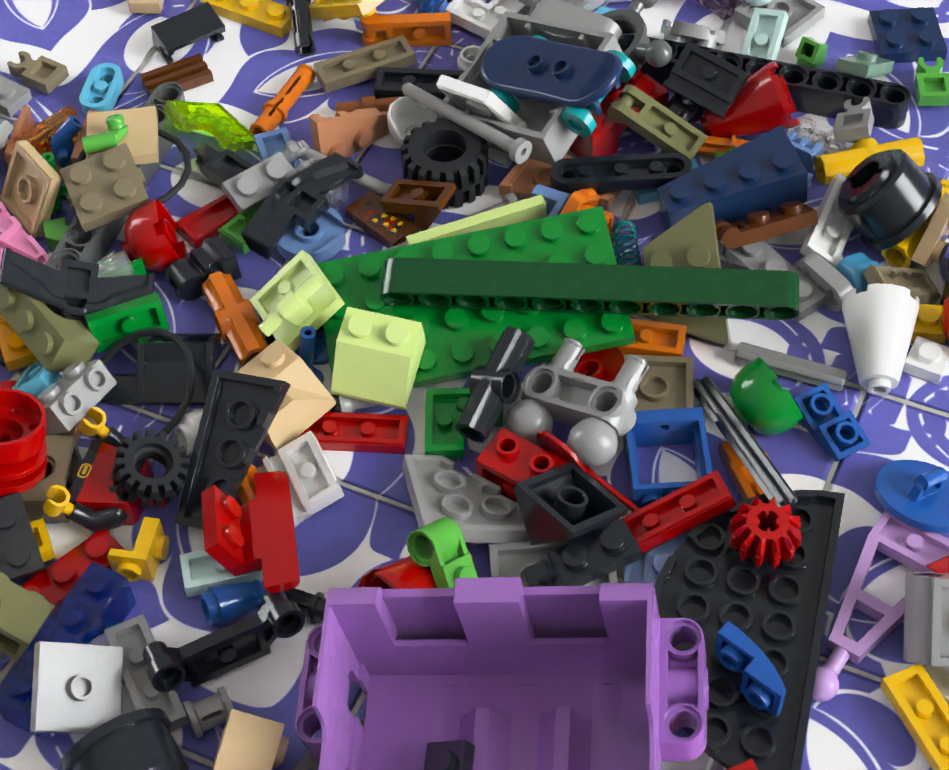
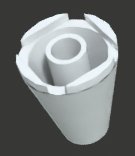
(880, 333)

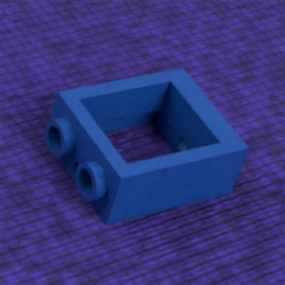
(681, 427)

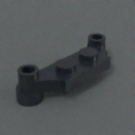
(224, 648)

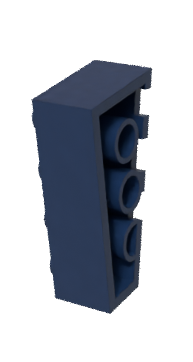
(739, 182)

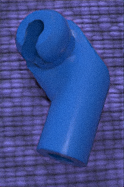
(62, 141)

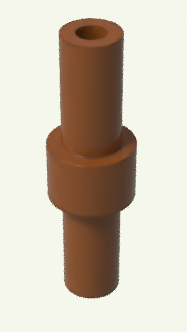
(381, 104)

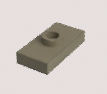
(913, 279)

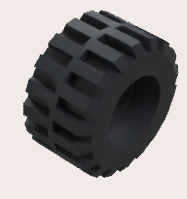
(447, 154)

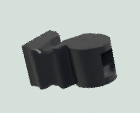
(191, 272)

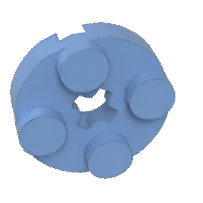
(321, 246)

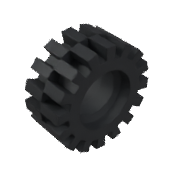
(150, 448)

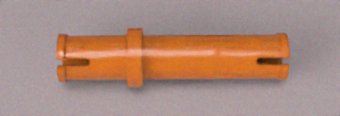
(276, 110)

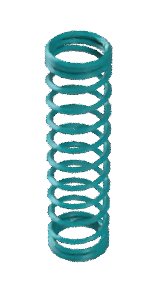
(633, 233)

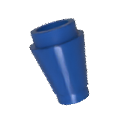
(230, 601)

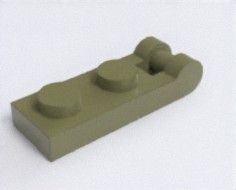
(656, 122)

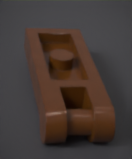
(765, 225)

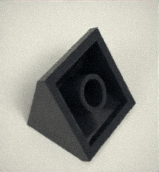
(565, 504)

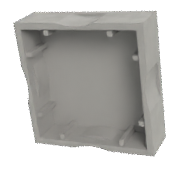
(543, 121)

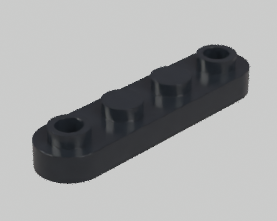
(618, 172)

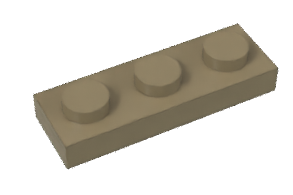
(363, 63)

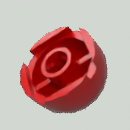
(152, 237)

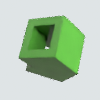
(811, 52)
(54, 231)

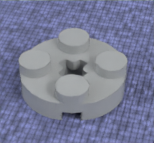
(701, 34)

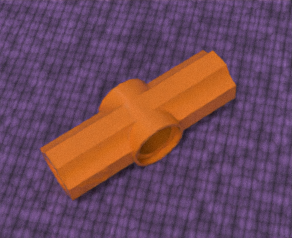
(234, 317)

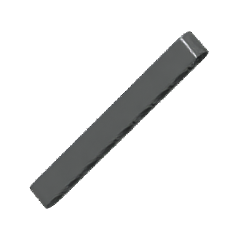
(96, 243)

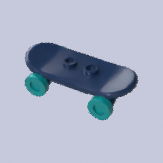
(555, 76)

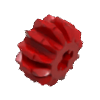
(765, 532)

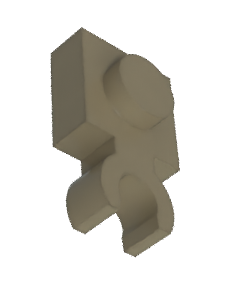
(39, 74)

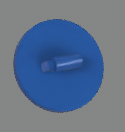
(915, 494)

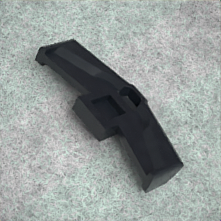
(297, 201)
(72, 288)

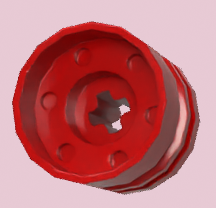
(21, 441)

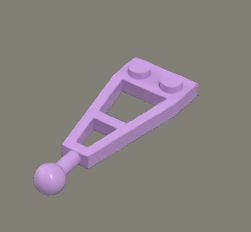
(902, 543)

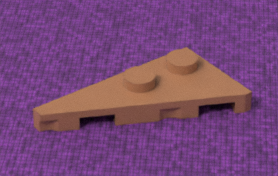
(348, 131)

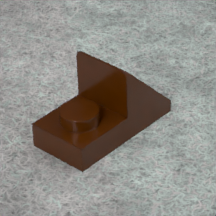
(418, 198)

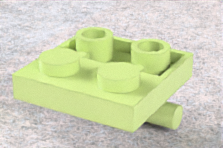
(296, 299)

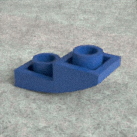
(827, 423)
(760, 680)

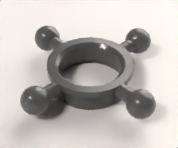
(656, 53)

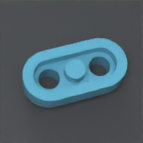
(101, 88)

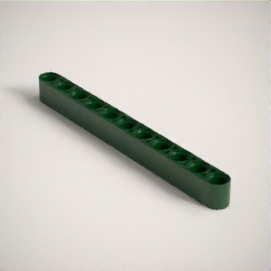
(591, 288)

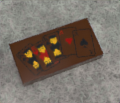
(385, 227)

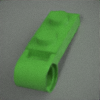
(443, 550)

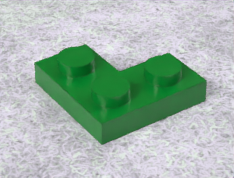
(442, 412)

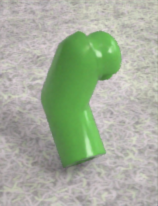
(109, 138)

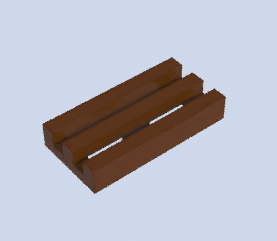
(187, 72)

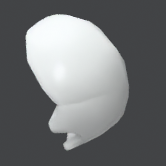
(405, 115)

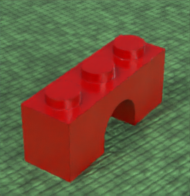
(607, 132)

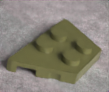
(690, 244)

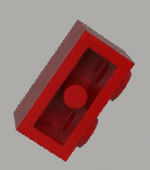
(512, 460)

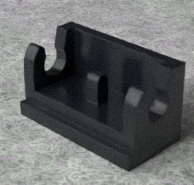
(186, 29)

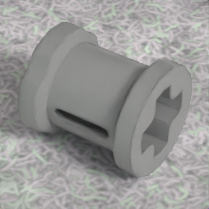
(208, 711)

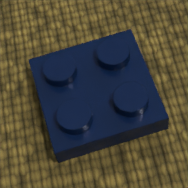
(907, 34)

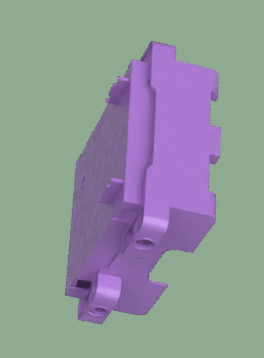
(508, 667)

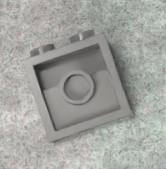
(75, 394)

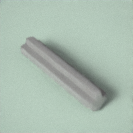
(793, 366)

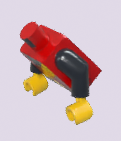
(93, 497)

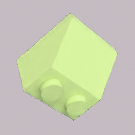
(377, 358)

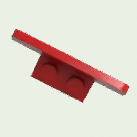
(256, 533)

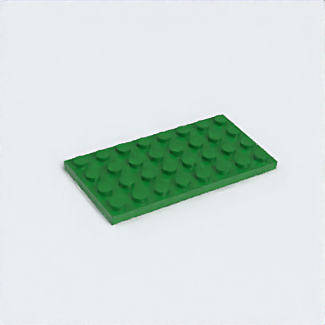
(466, 337)

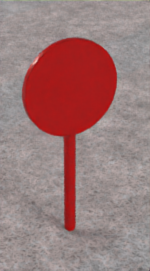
(551, 443)

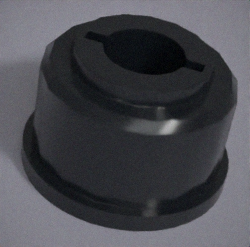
(888, 198)
(128, 743)

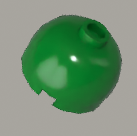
(762, 400)

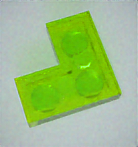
(212, 119)

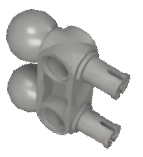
(591, 405)

